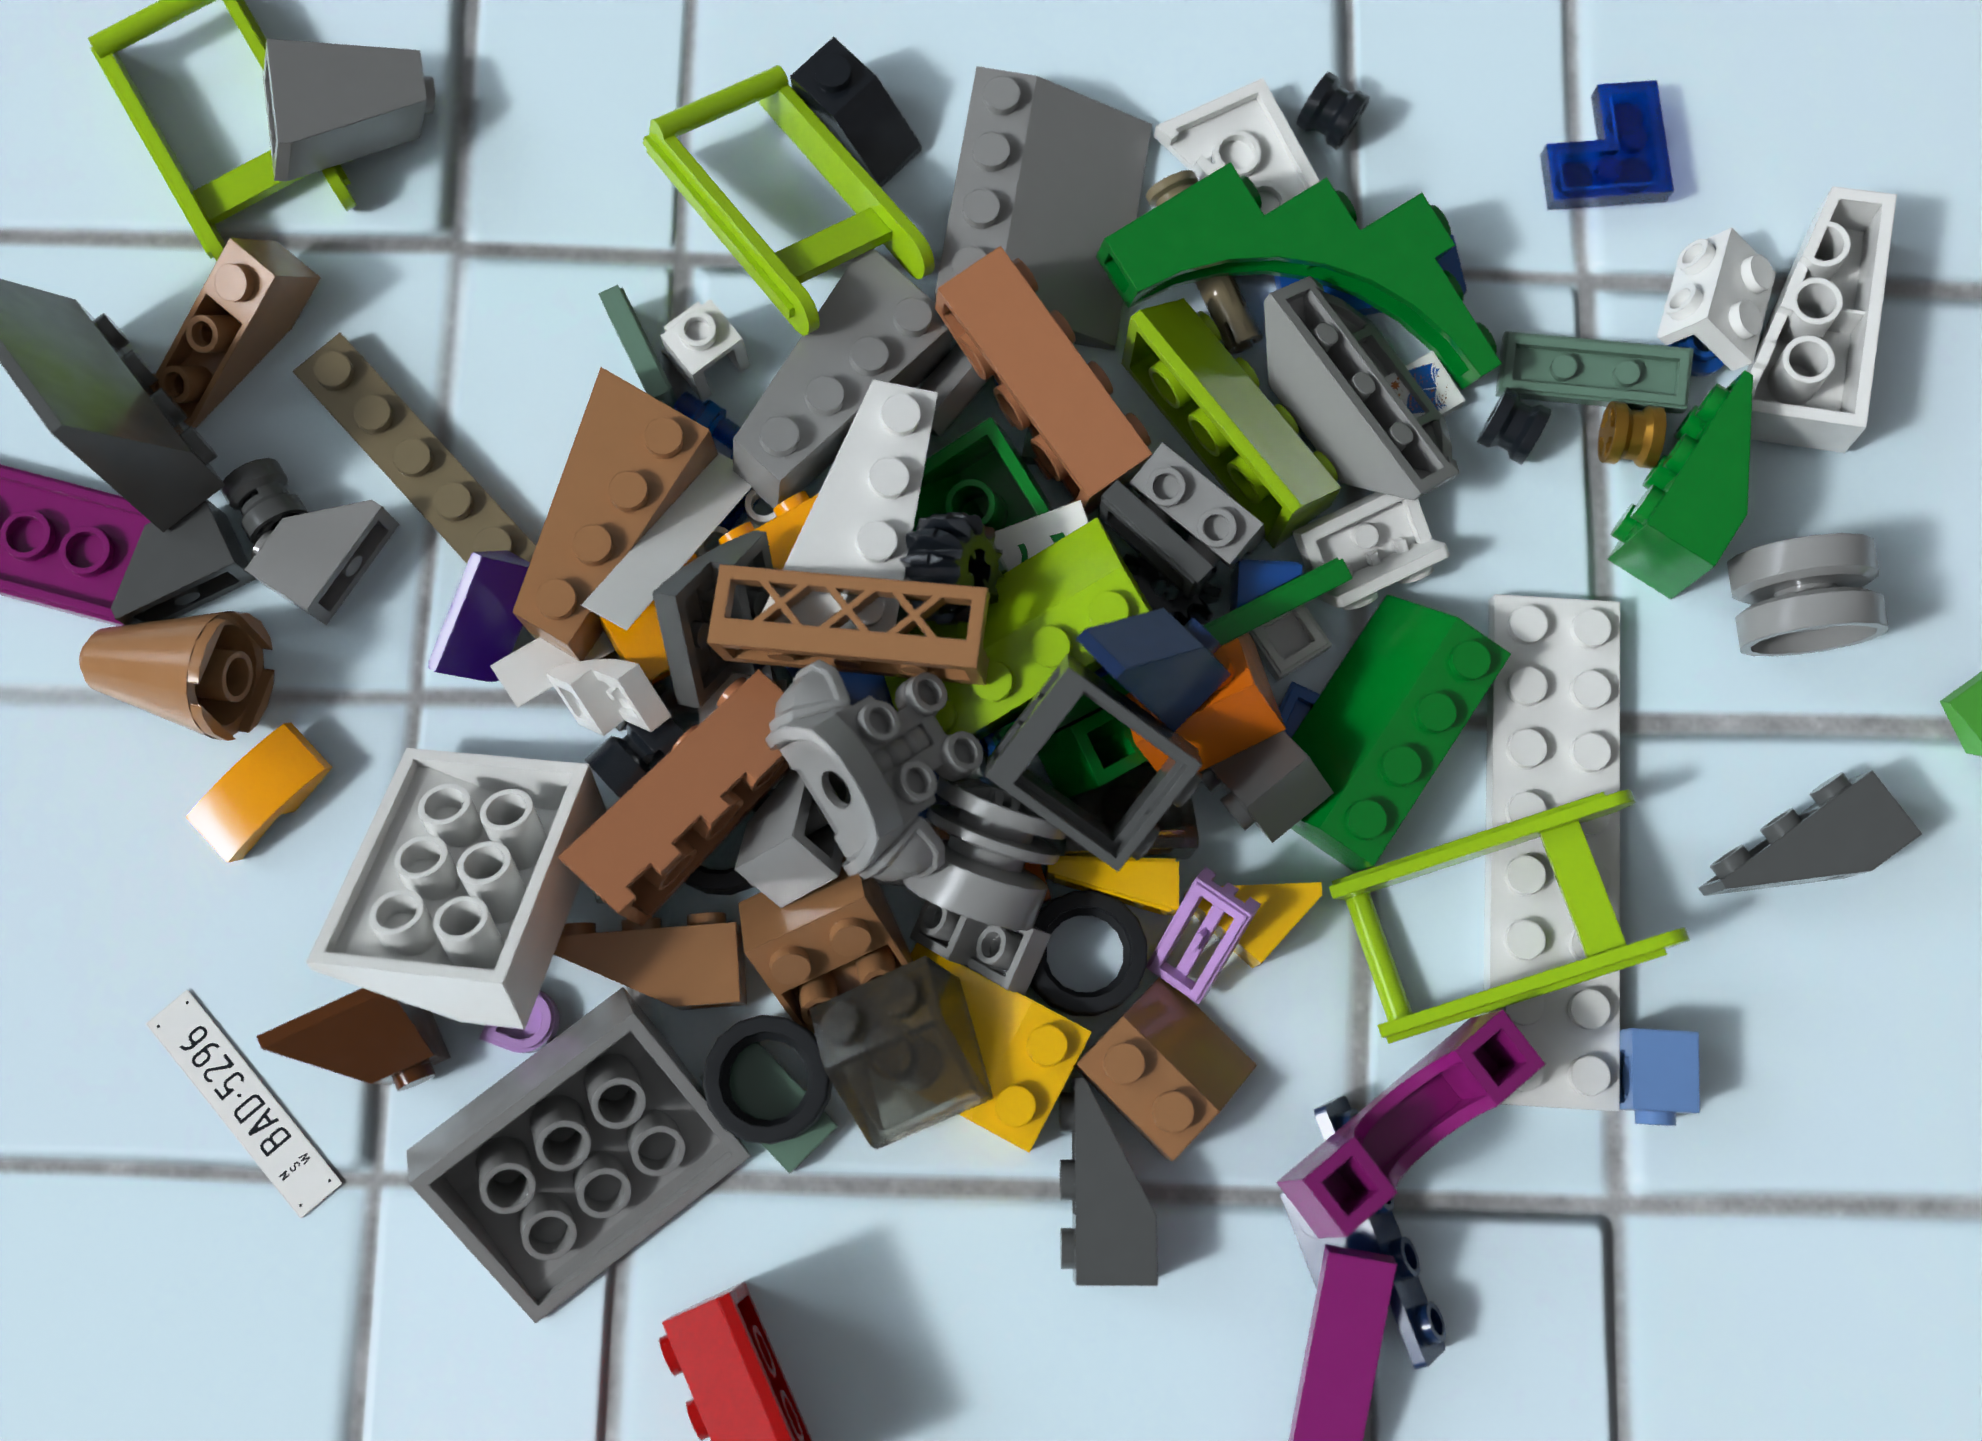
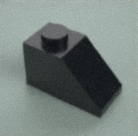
(856, 110)

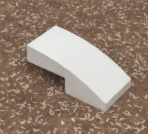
(607, 693)

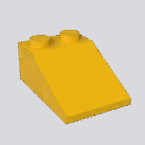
(1024, 1053)

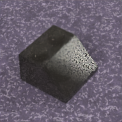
(902, 1051)

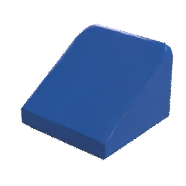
(1258, 577)

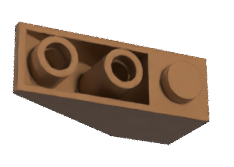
(234, 323)
(676, 965)

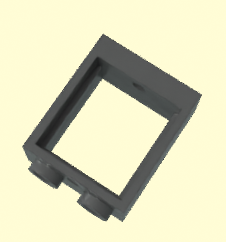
(1137, 828)

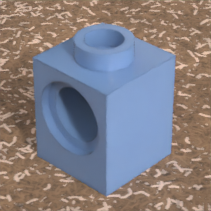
(1659, 1074)

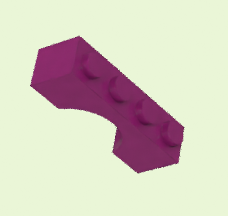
(1370, 1154)

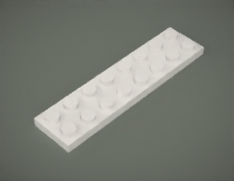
(1549, 745)

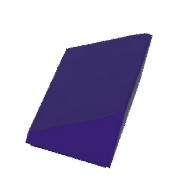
(481, 618)

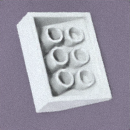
(461, 885)

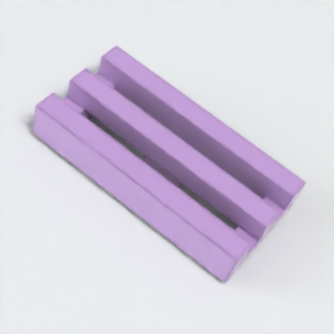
(1223, 902)

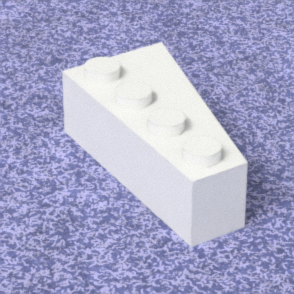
(866, 504)

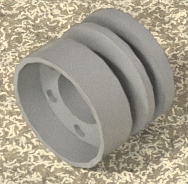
(987, 855)

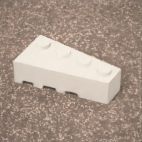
(1824, 329)

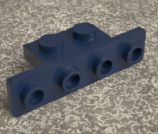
(1416, 1318)

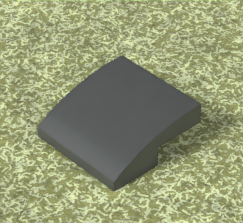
(685, 614)

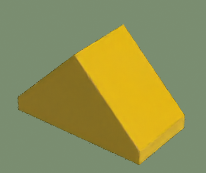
(1279, 912)

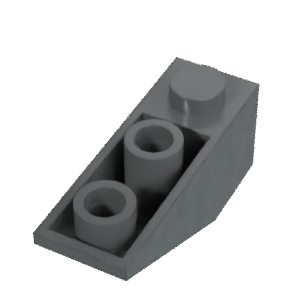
(1838, 837)
(1111, 1216)

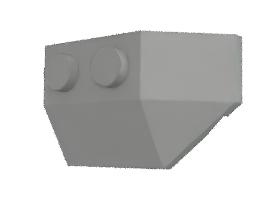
(1331, 376)

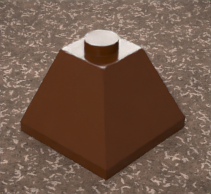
(364, 1039)

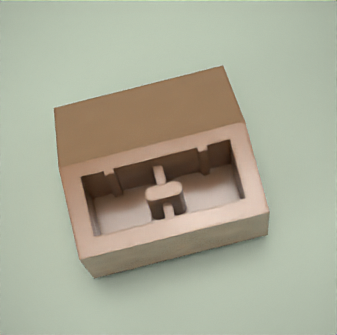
(822, 942)

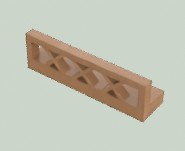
(850, 650)

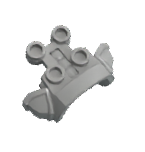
(881, 758)

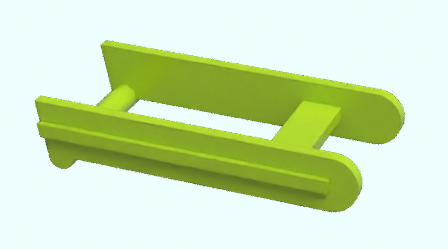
(230, 191)
(782, 272)
(1579, 886)

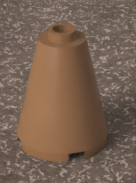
(186, 670)

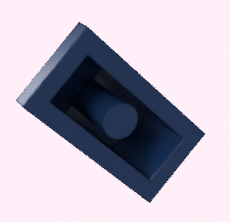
(1159, 662)

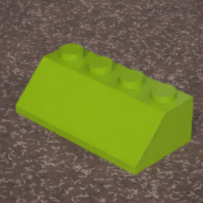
(1227, 418)
(1035, 625)

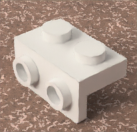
(1719, 297)
(1380, 541)

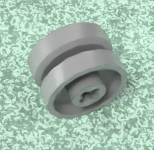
(1807, 595)

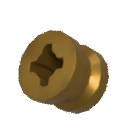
(1632, 434)

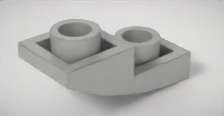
(992, 951)

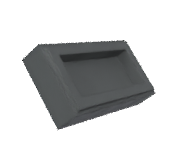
(1154, 540)

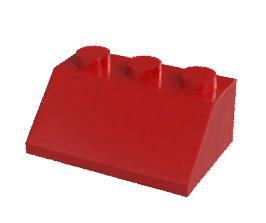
(731, 1371)

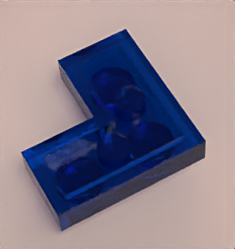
(1626, 160)

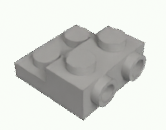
(1214, 520)

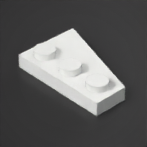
(1250, 134)

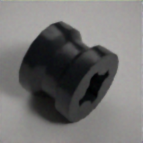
(1332, 110)
(1514, 426)

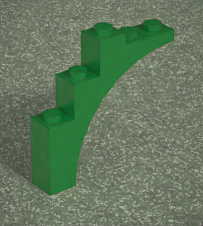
(1388, 264)

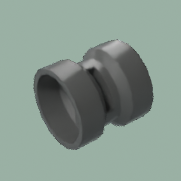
(260, 496)

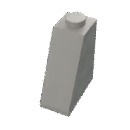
(340, 102)

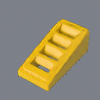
(1141, 883)

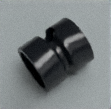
(620, 759)

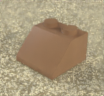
(1166, 1068)

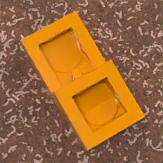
(257, 790)

